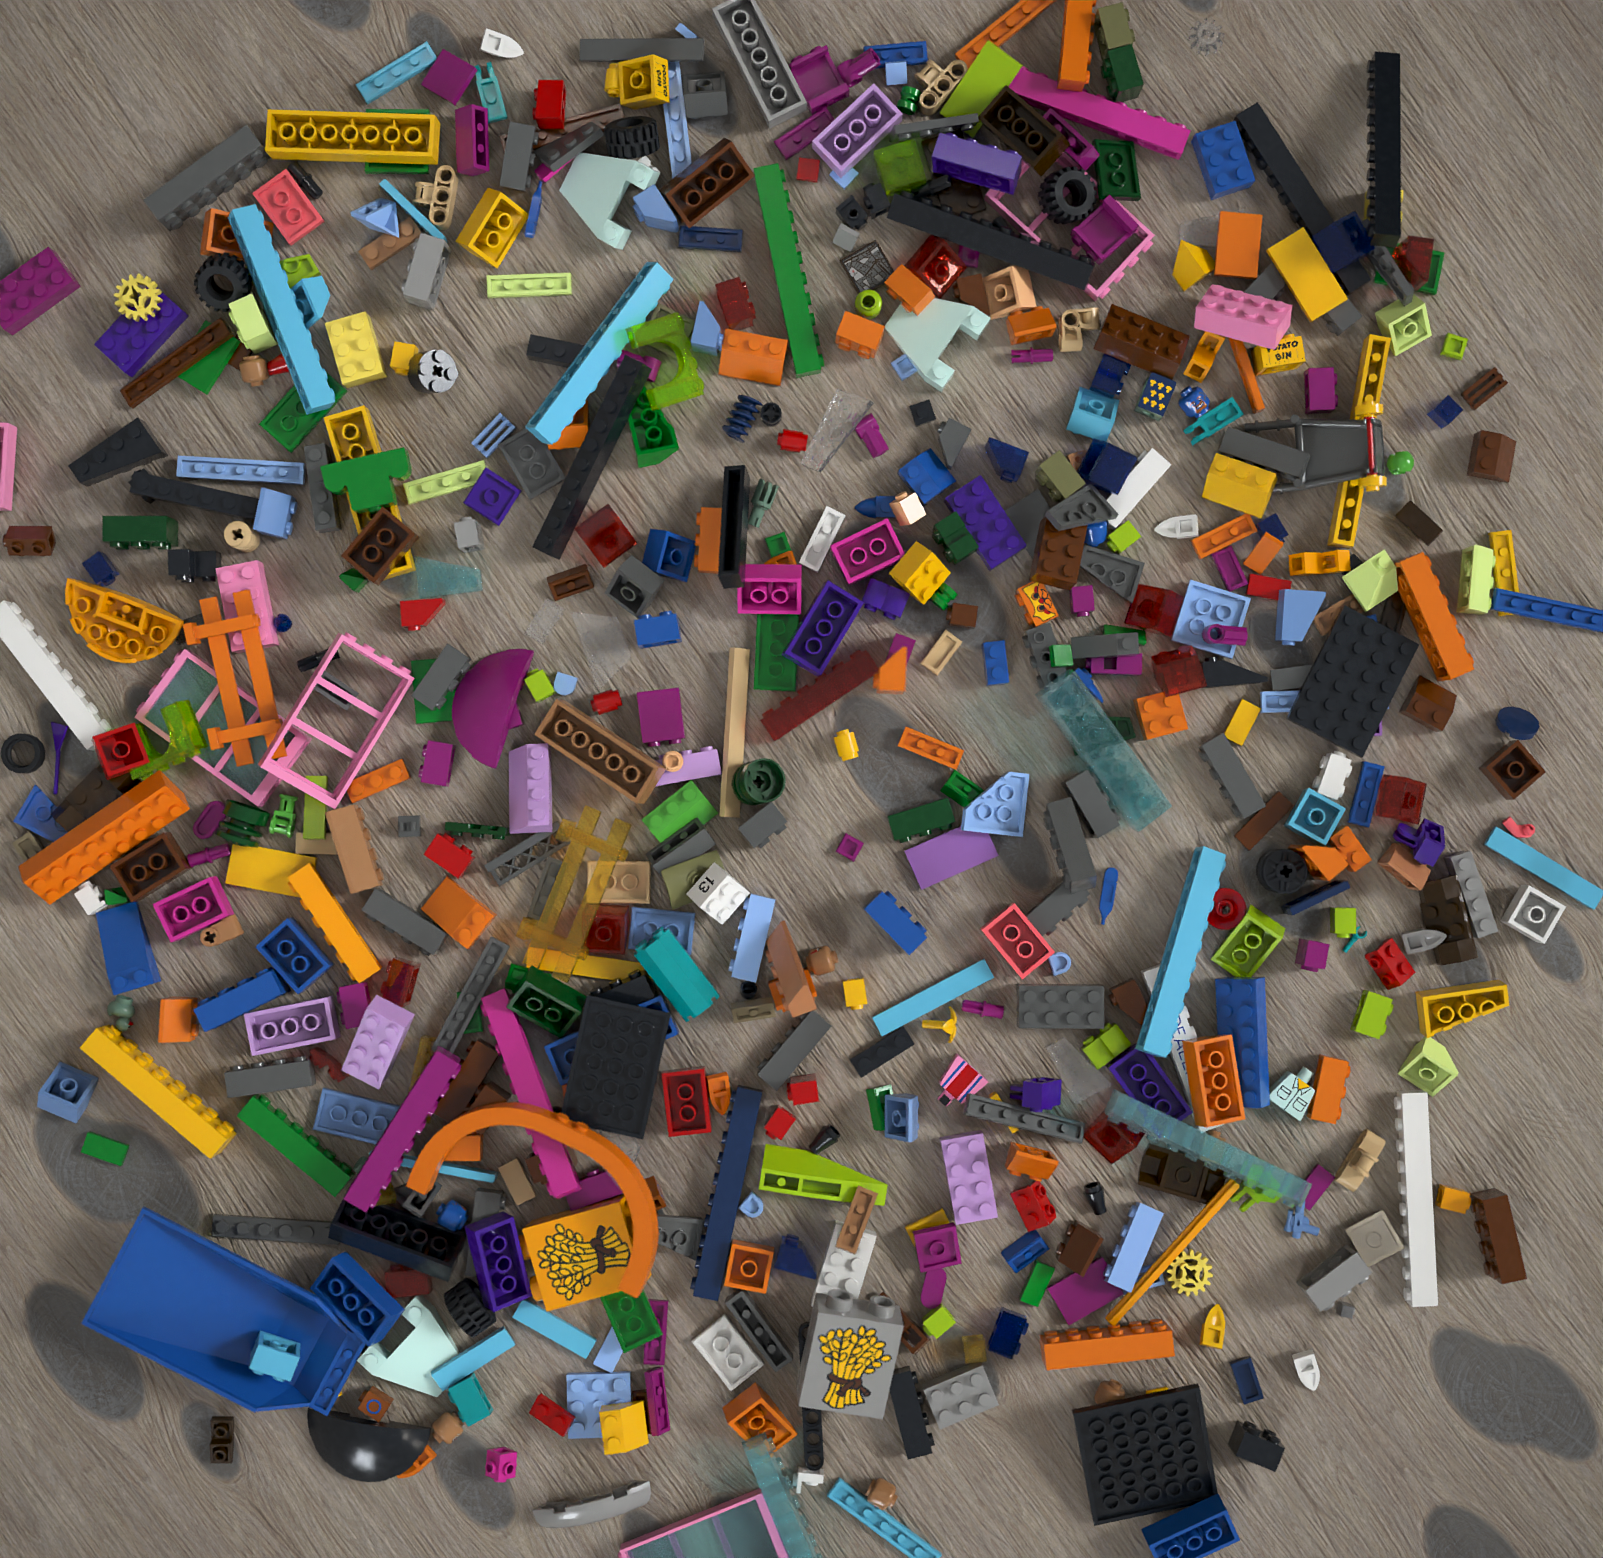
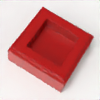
(808, 169)

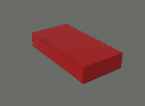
(1266, 586)

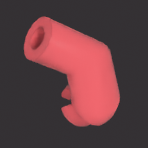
(1518, 831)

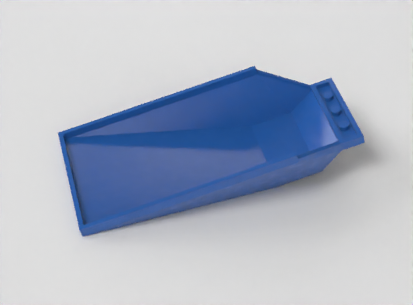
(202, 1312)

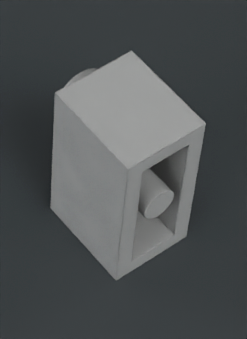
(469, 535)

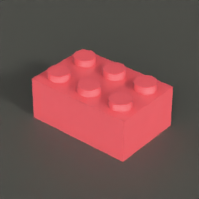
(1017, 940)

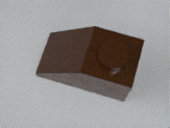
(971, 292)

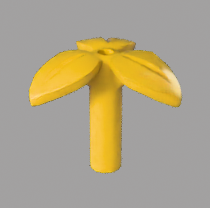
(948, 1026)

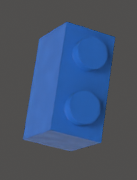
(995, 663)

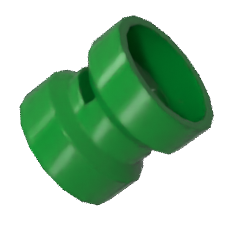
(908, 100)
(943, 596)

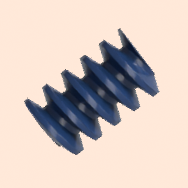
(741, 417)

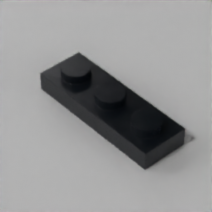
(882, 1051)

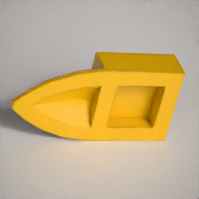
(1213, 1329)

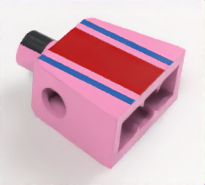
(959, 1081)

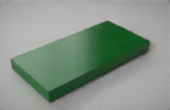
(289, 421)
(771, 668)

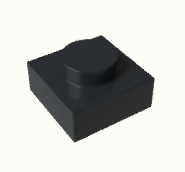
(922, 413)

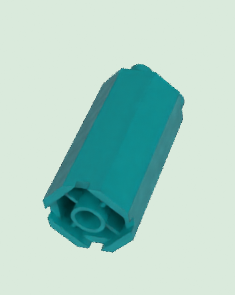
(676, 973)

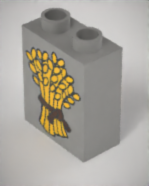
(849, 1354)

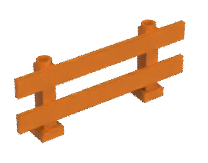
(215, 630)

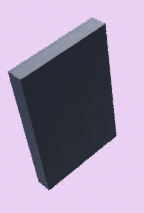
(1315, 897)

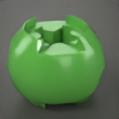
(1400, 462)

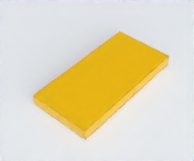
(1306, 274)
(265, 868)

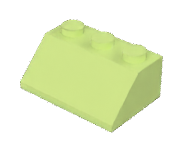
(1475, 580)

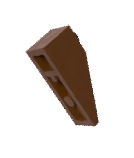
(1129, 999)

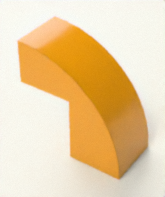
(1203, 356)
(1319, 563)

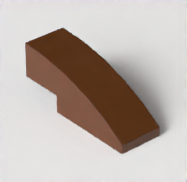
(912, 1334)

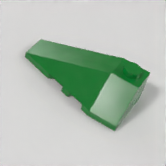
(650, 433)

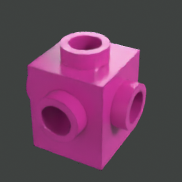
(501, 1464)

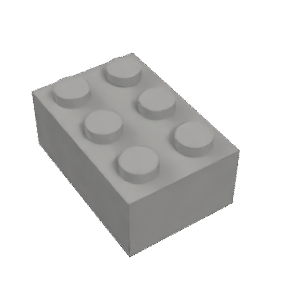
(426, 271)
(1334, 1278)
(960, 1394)

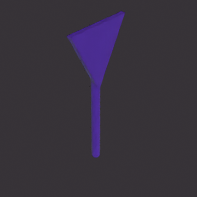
(59, 732)

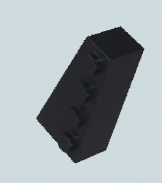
(118, 454)

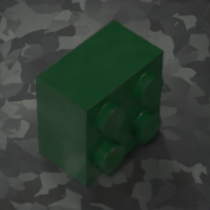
(1122, 74)

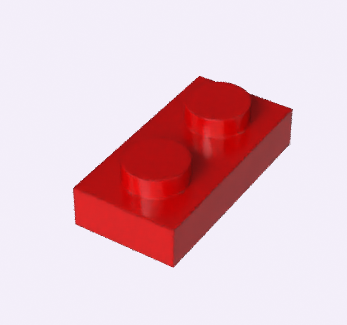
(552, 1415)

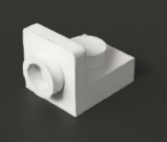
(810, 1477)

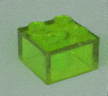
(899, 167)

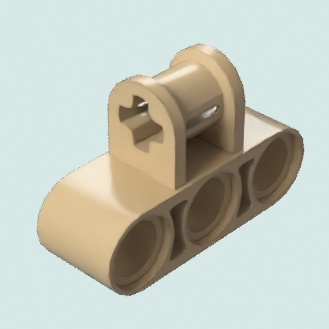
(932, 77)
(429, 193)
(1359, 1160)

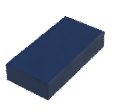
(1246, 1380)

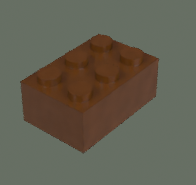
(380, 546)
(1057, 555)
(150, 867)

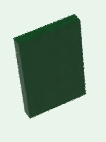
(1116, 170)

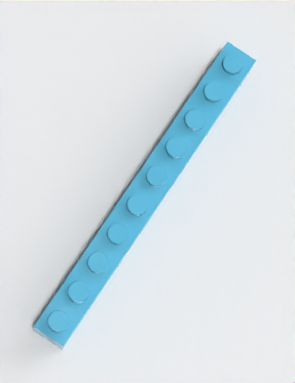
(281, 308)
(599, 353)
(1181, 952)

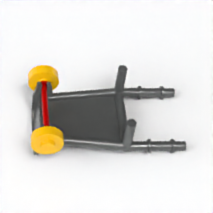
(1337, 447)

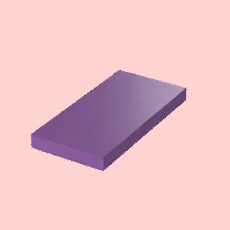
(949, 855)

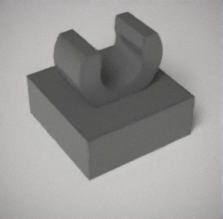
(409, 826)

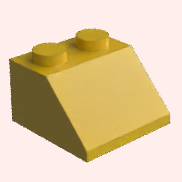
(623, 1427)

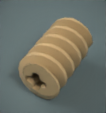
(233, 536)

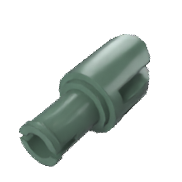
(761, 501)

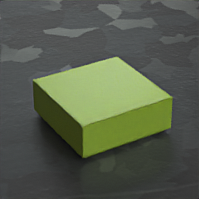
(1454, 346)

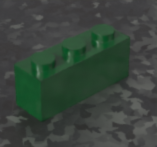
(921, 820)

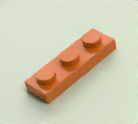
(1224, 536)
(930, 748)
(378, 780)

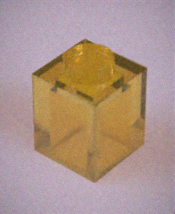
(974, 1348)

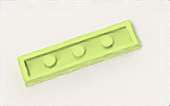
(529, 285)
(443, 482)

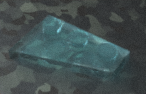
(444, 579)

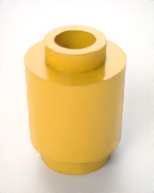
(612, 80)
(846, 745)

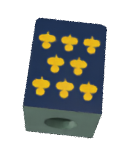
(1155, 396)

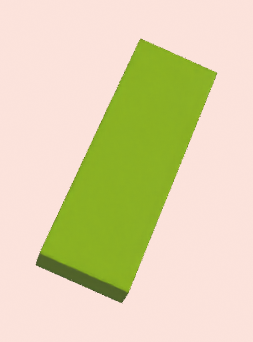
(314, 812)

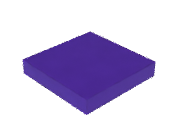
(492, 496)

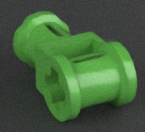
(284, 816)

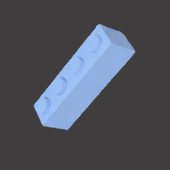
(753, 937)
(1133, 1246)

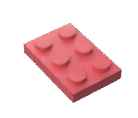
(288, 207)

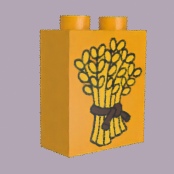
(579, 1252)

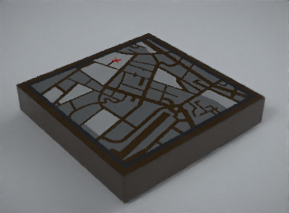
(867, 267)

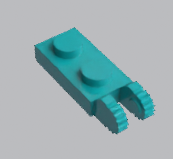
(491, 94)
(1215, 419)

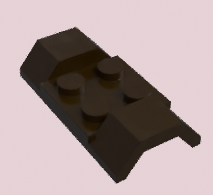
(91, 796)
(1446, 912)
(1179, 1175)

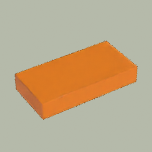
(1263, 553)

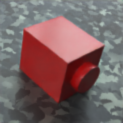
(779, 1123)

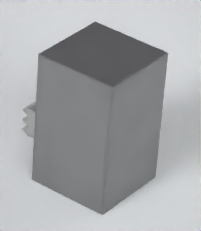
(1345, 1309)

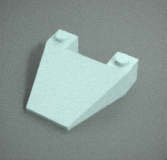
(597, 187)
(929, 333)
(419, 1352)

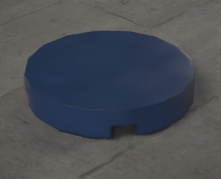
(1517, 722)

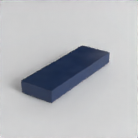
(710, 238)

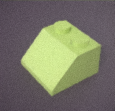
(1404, 324)

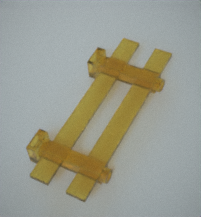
(543, 933)

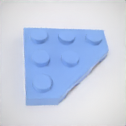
(999, 807)

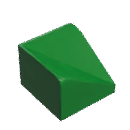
(353, 580)
(116, 896)

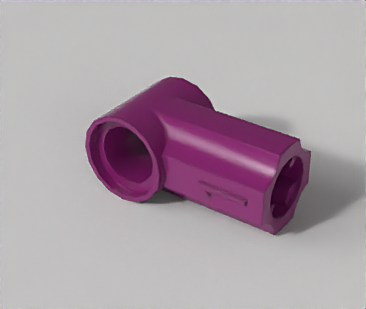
(854, 69)
(651, 362)
(869, 431)
(1226, 635)

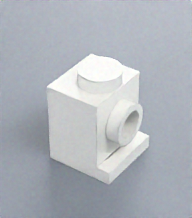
(91, 898)

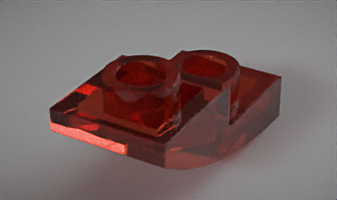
(322, 1058)

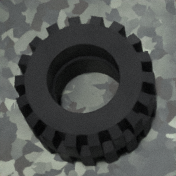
(632, 137)
(1081, 191)
(226, 266)
(467, 1308)

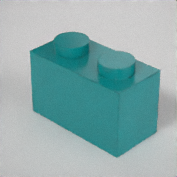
(470, 1400)

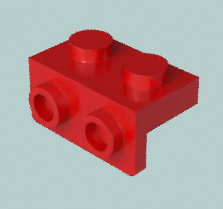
(1390, 964)
(1033, 1206)

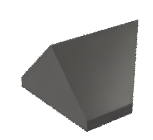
(415, 1201)

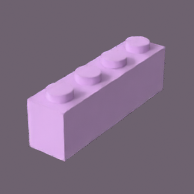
(694, 766)

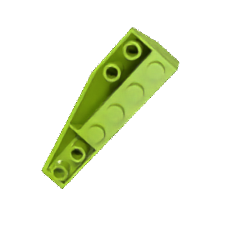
(813, 1176)

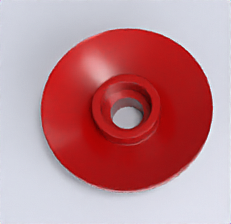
(1227, 898)

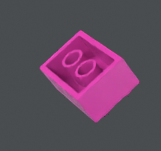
(867, 552)
(771, 589)
(193, 909)

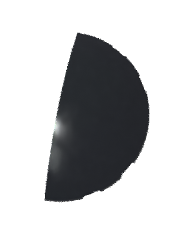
(365, 1447)

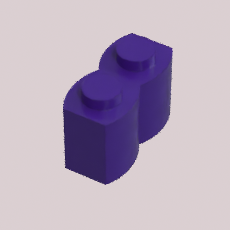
(885, 598)

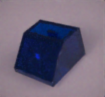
(1343, 242)
(1106, 466)

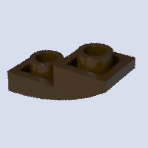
(1419, 523)
(222, 1439)

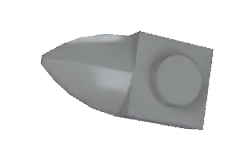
(1422, 940)

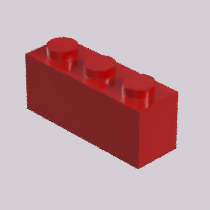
(803, 1089)

